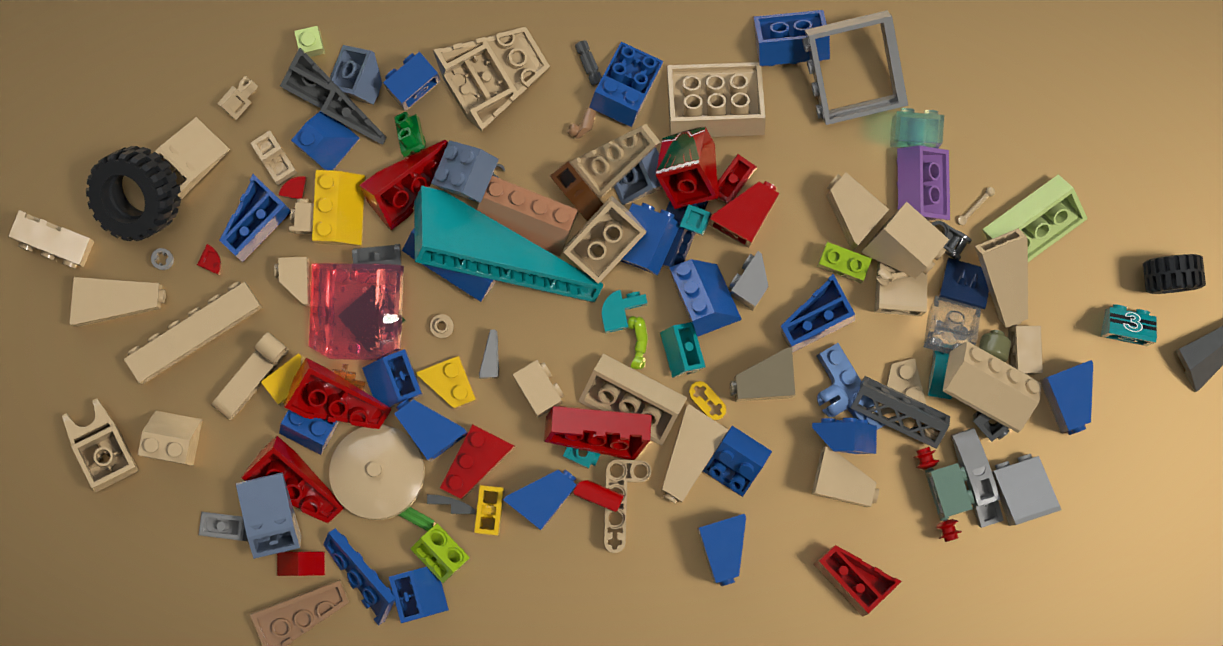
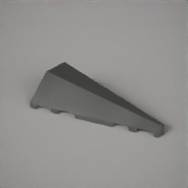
(313, 85)
(1202, 358)

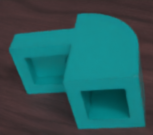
(614, 309)
(937, 375)

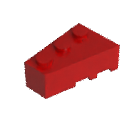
(474, 461)
(855, 579)

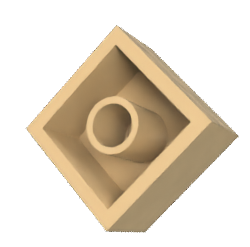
(537, 387)

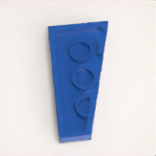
(360, 576)

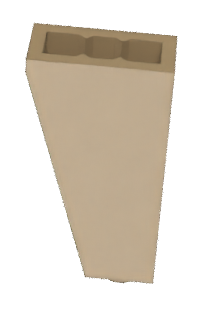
(1006, 274)
(111, 299)
(692, 450)

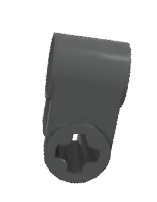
(953, 236)

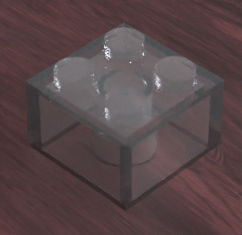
(951, 325)

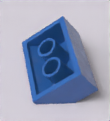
(781, 37)
(704, 295)

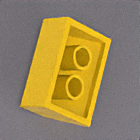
(338, 208)

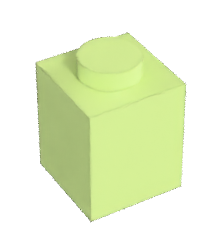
(310, 41)

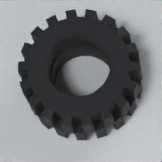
(1174, 274)

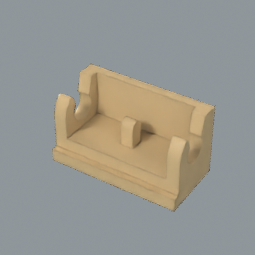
(1026, 349)

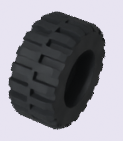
(111, 204)

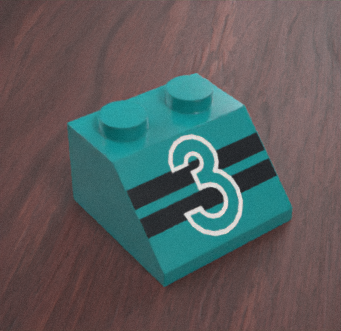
(1129, 326)

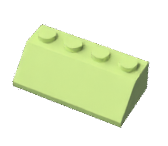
(1042, 216)

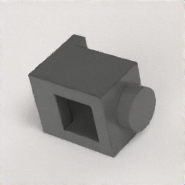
(992, 431)

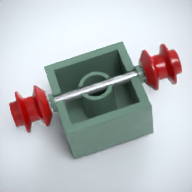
(947, 491)

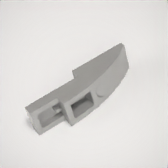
(979, 477)

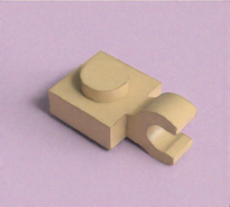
(236, 100)

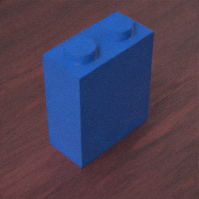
(654, 246)

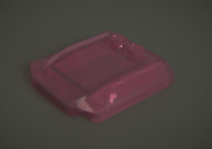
(356, 310)

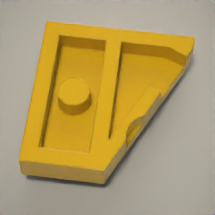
(449, 382)

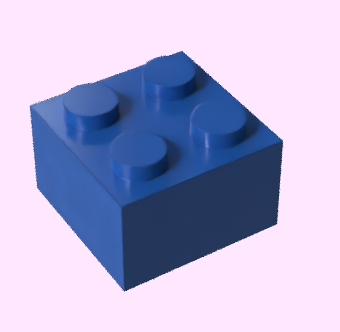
(411, 80)

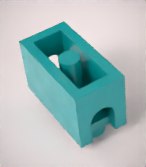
(682, 349)

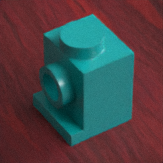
(590, 459)

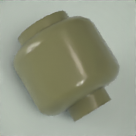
(996, 344)

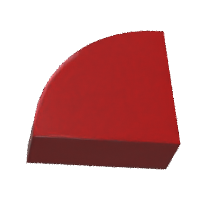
(294, 188)
(210, 260)

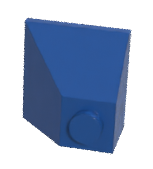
(325, 140)

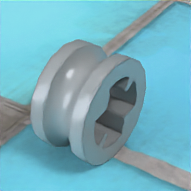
(169, 261)

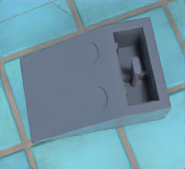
(268, 515)

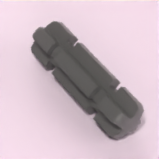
(588, 62)

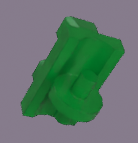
(409, 133)

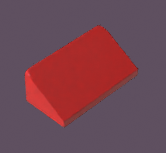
(734, 178)

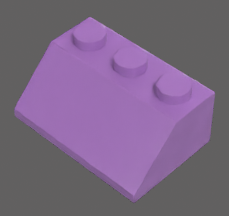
(924, 181)

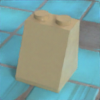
(854, 208)
(907, 243)
(902, 296)
(171, 438)
(843, 481)

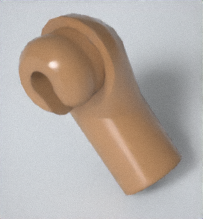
(585, 126)

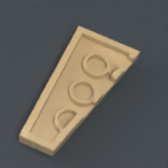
(614, 160)

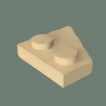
(906, 380)

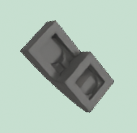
(457, 506)

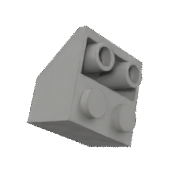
(752, 283)

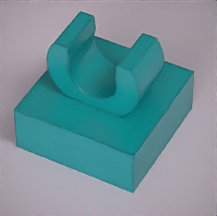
(695, 220)

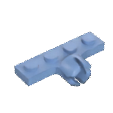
(844, 386)

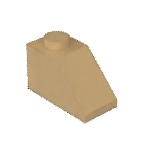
(295, 277)

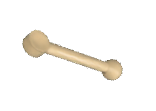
(962, 220)

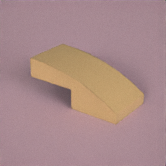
(273, 157)

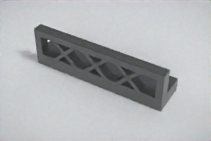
(905, 405)

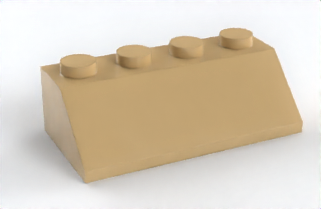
(991, 386)
(628, 391)

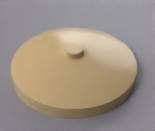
(377, 472)

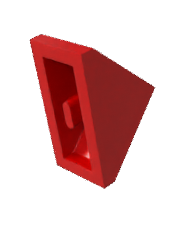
(301, 564)

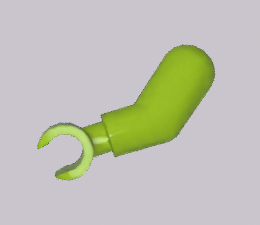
(641, 343)

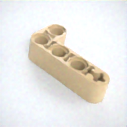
(248, 379)
(621, 483)

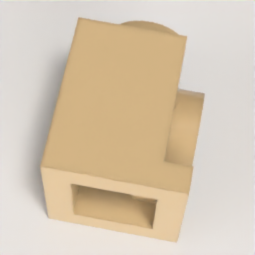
(302, 217)

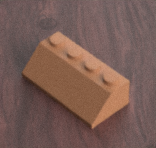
(529, 214)

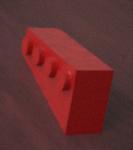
(599, 431)

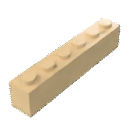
(193, 332)

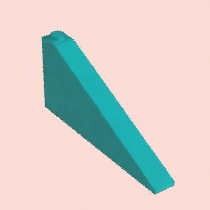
(469, 242)

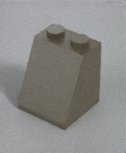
(766, 380)

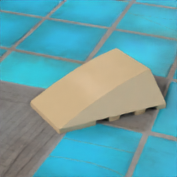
(490, 72)

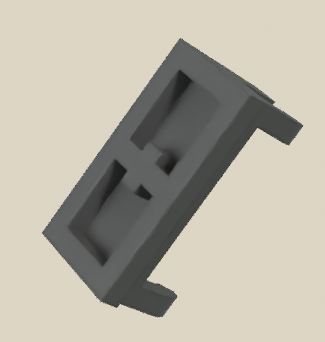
(378, 255)

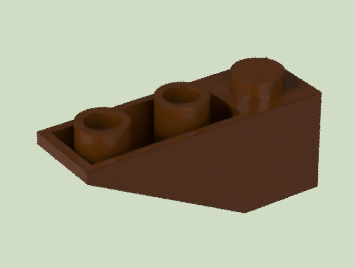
(577, 190)

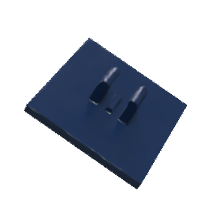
(964, 284)

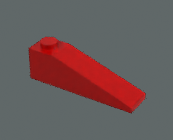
(395, 188)
(325, 395)
(303, 485)

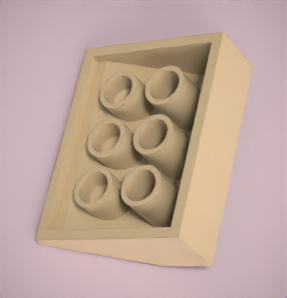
(718, 97)

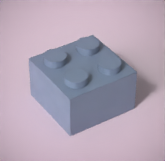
(465, 171)

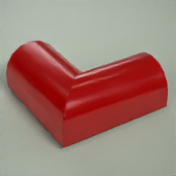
(598, 495)

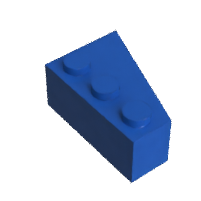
(254, 219)
(819, 316)

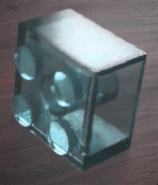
(916, 128)

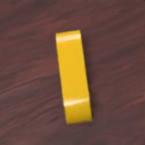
(712, 396)

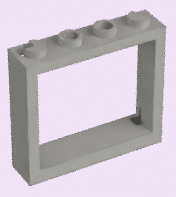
(894, 101)

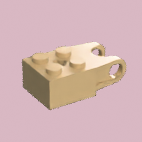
(96, 440)

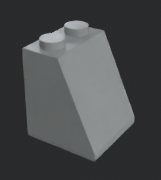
(1024, 490)

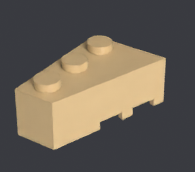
(50, 240)

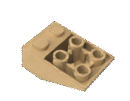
(192, 154)

